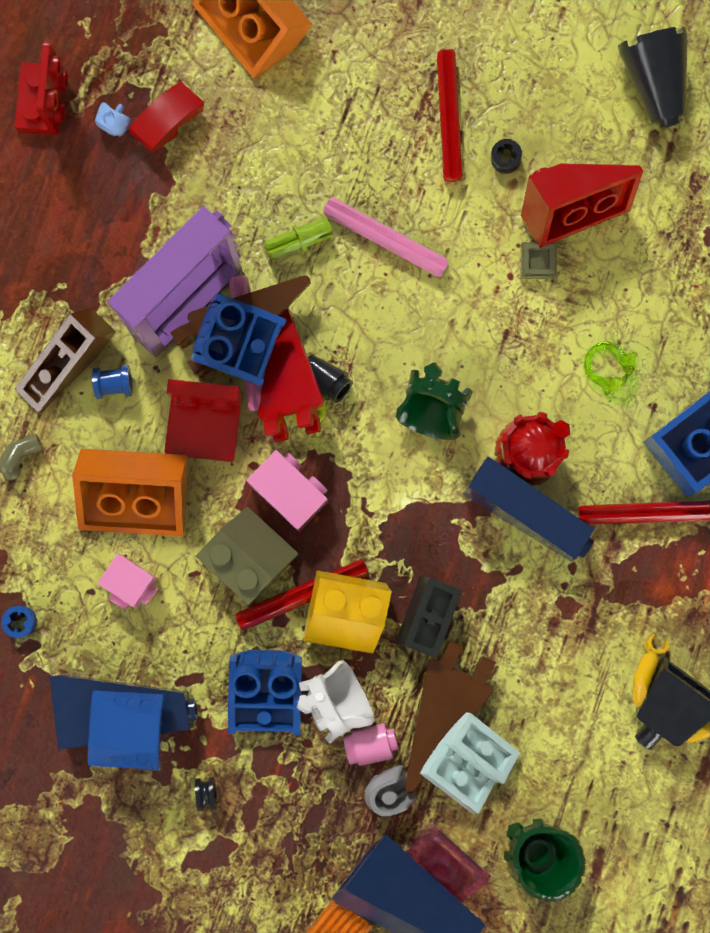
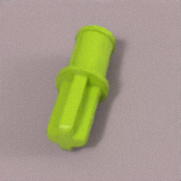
(299, 238)

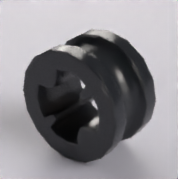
(511, 166)
(205, 794)

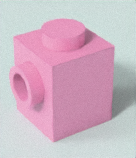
(128, 583)

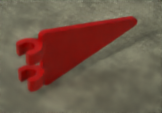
(289, 386)

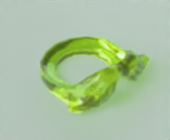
(625, 359)

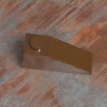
(65, 358)

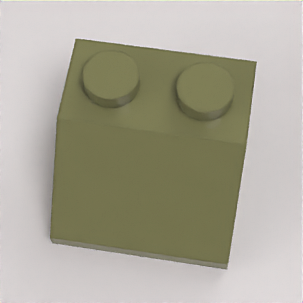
(247, 555)

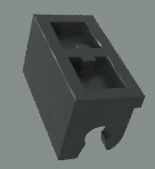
(428, 616)

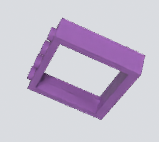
(178, 280)

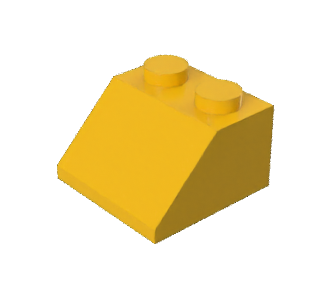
(347, 612)

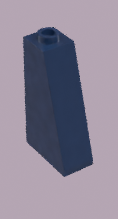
(529, 510)
(73, 705)
(402, 895)

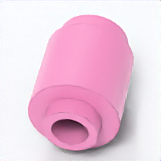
(370, 744)

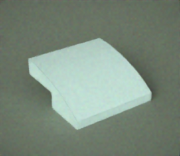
(470, 762)

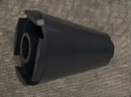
(659, 73)

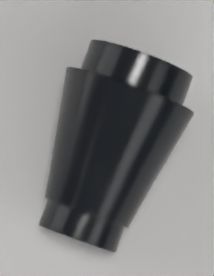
(331, 379)

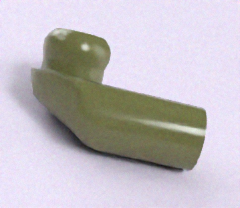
(15, 452)

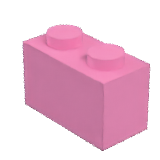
(288, 489)

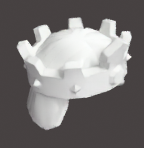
(336, 701)

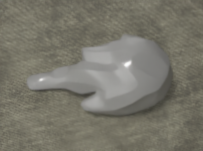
(388, 794)

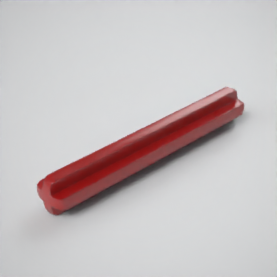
(449, 115)
(644, 512)
(291, 599)

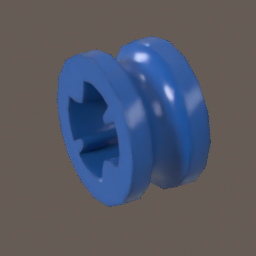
(29, 624)

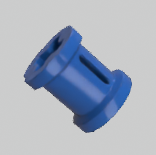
(112, 382)

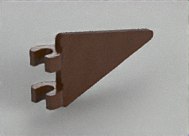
(271, 299)
(444, 700)

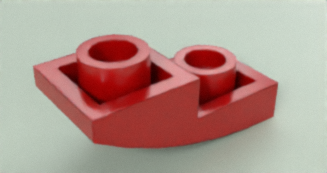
(161, 119)

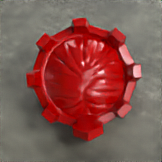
(532, 447)

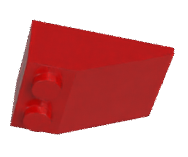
(577, 197)

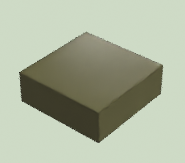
(537, 261)

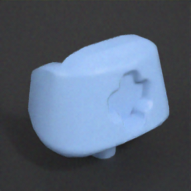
(112, 120)

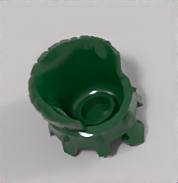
(433, 405)
(545, 860)

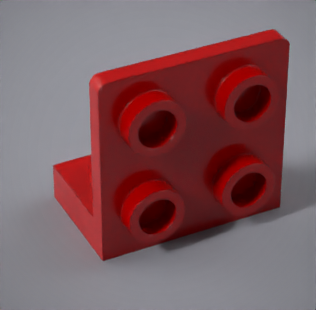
(40, 94)
(203, 420)

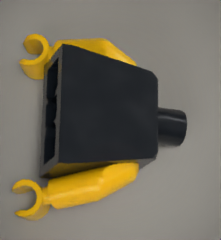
(668, 701)

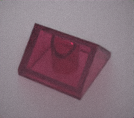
(448, 861)

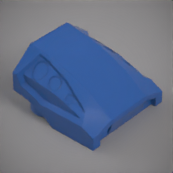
(237, 339)
(264, 691)
(125, 730)

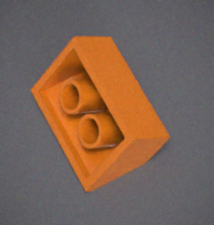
(256, 30)
(130, 492)

